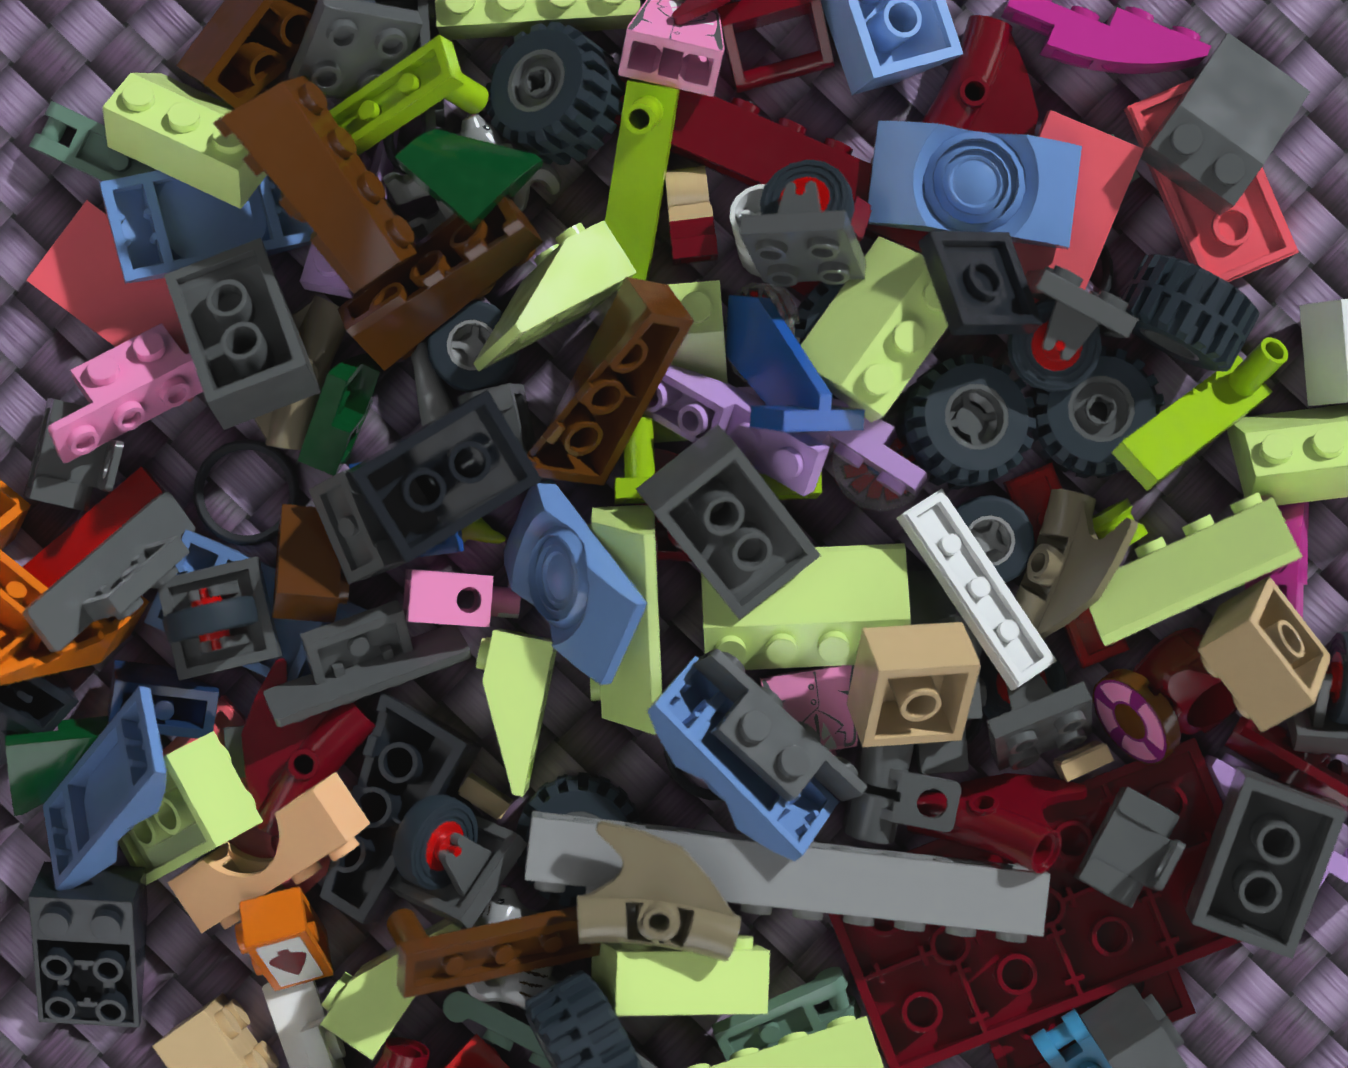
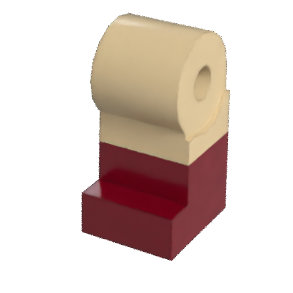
(690, 216)

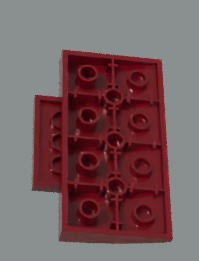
(952, 993)

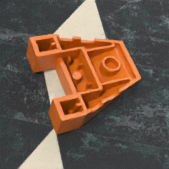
(21, 649)

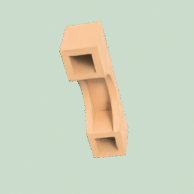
(309, 828)

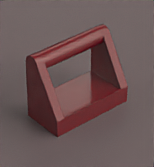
(752, 14)

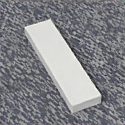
(976, 589)

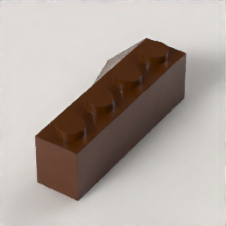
(246, 46)
(322, 180)
(438, 281)
(613, 384)

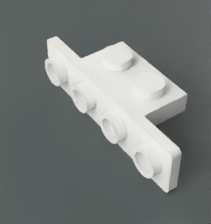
(297, 1021)

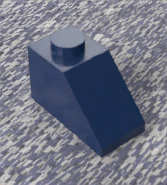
(180, 706)

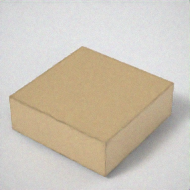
(1082, 760)
(485, 796)

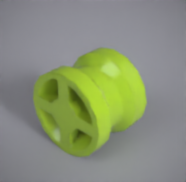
(1112, 516)

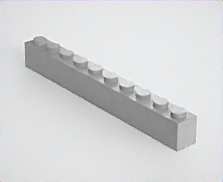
(824, 880)

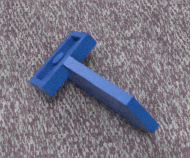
(781, 372)

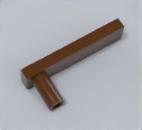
(484, 950)

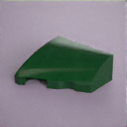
(466, 172)
(340, 413)
(44, 759)

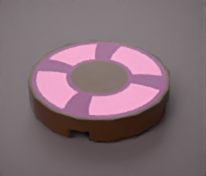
(1135, 718)

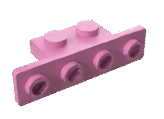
(125, 391)

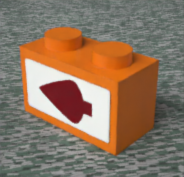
(284, 938)

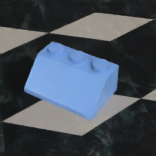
(890, 39)

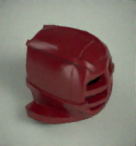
(1180, 676)

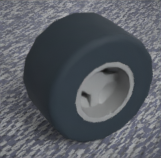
(458, 343)
(1001, 532)

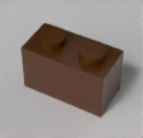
(306, 568)

